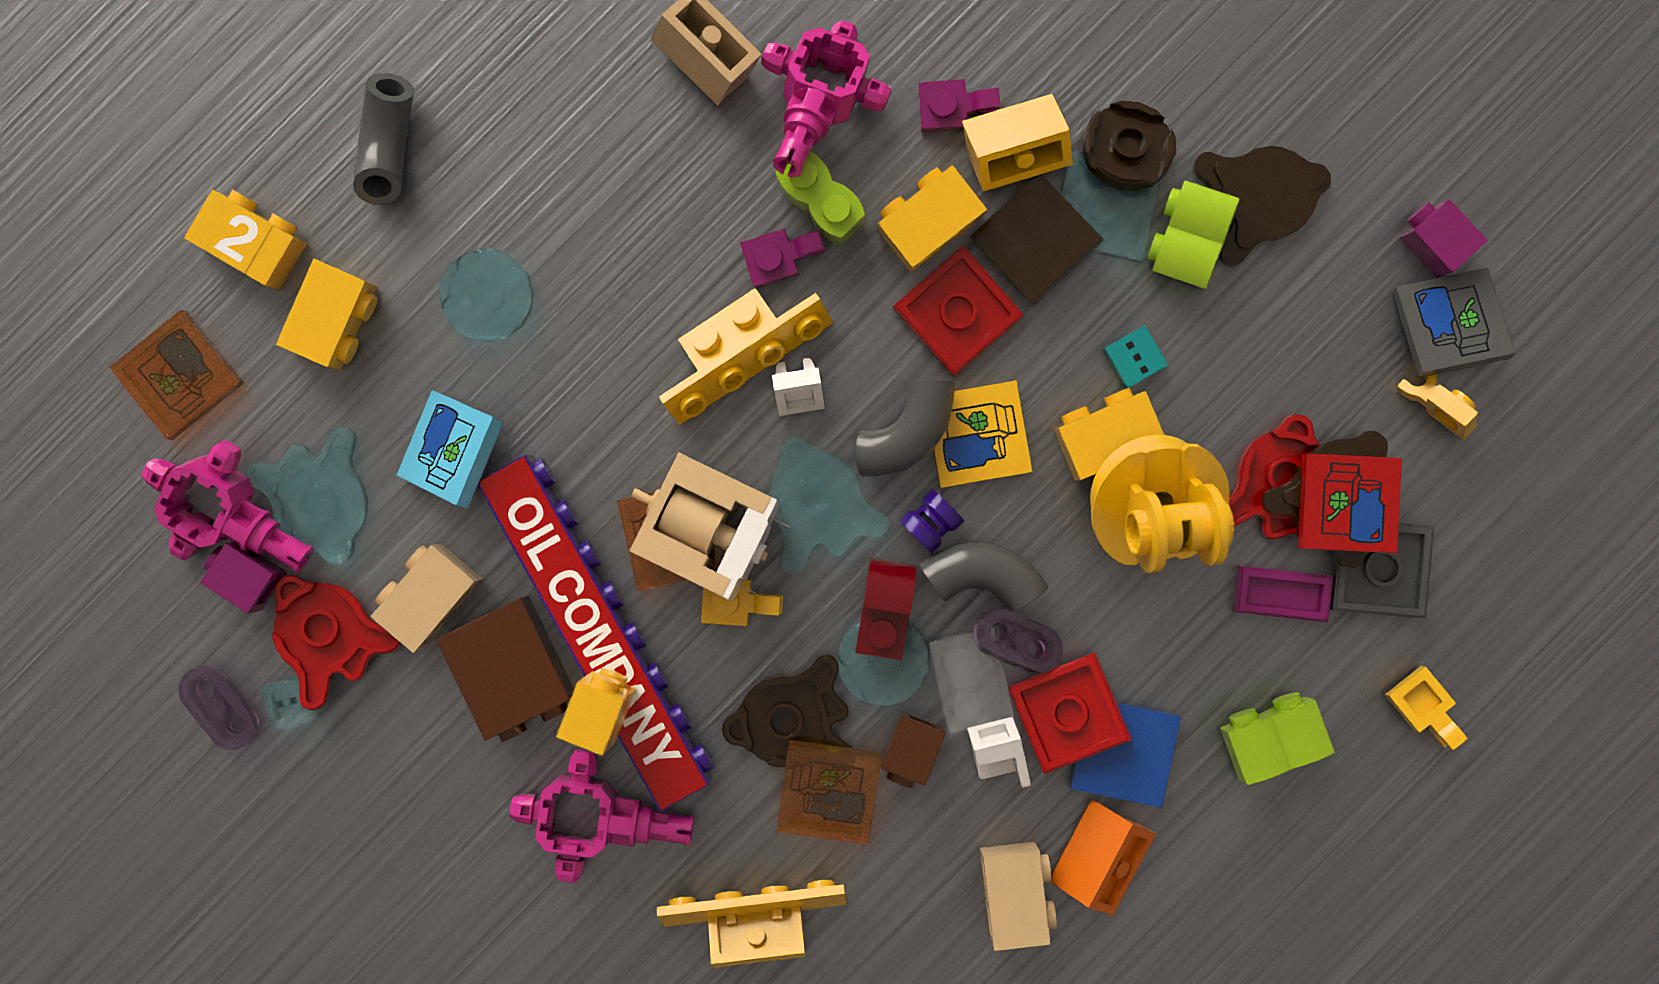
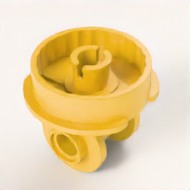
(1181, 520)

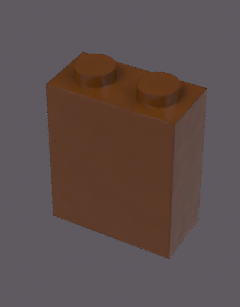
(507, 669)

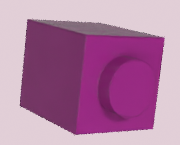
(1442, 237)
(241, 577)

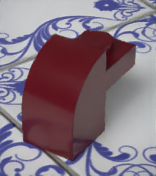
(886, 608)

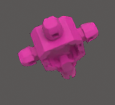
(811, 105)
(240, 520)
(620, 819)

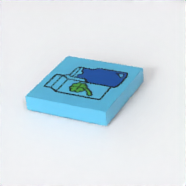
(450, 449)

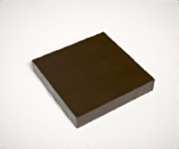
(1037, 238)

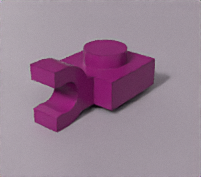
(947, 104)
(774, 257)

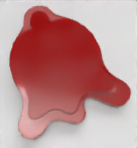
(1269, 464)
(324, 633)

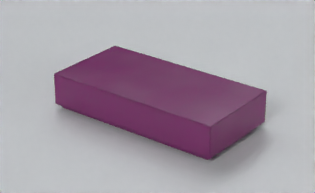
(1282, 593)

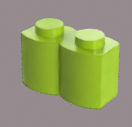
(831, 205)
(1194, 233)
(1276, 739)

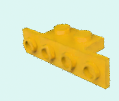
(739, 346)
(756, 925)

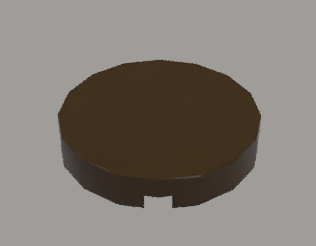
(1128, 146)

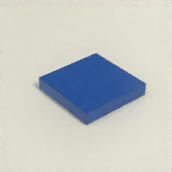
(1137, 768)

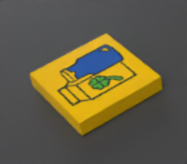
(983, 436)

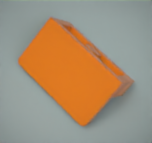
(1102, 858)

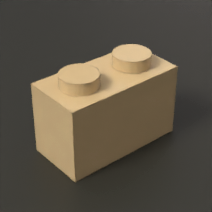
(705, 47)
(425, 596)
(1016, 895)

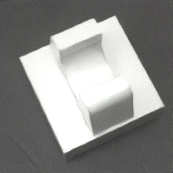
(798, 390)

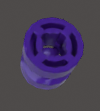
(939, 512)

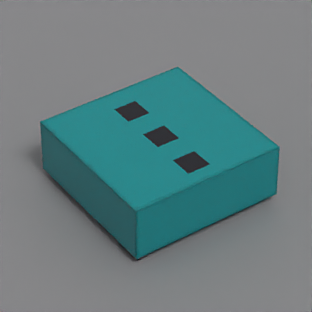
(1135, 357)

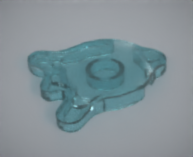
(317, 496)
(819, 504)

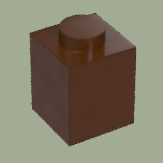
(912, 750)

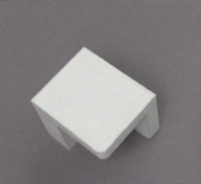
(999, 750)

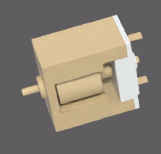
(690, 519)

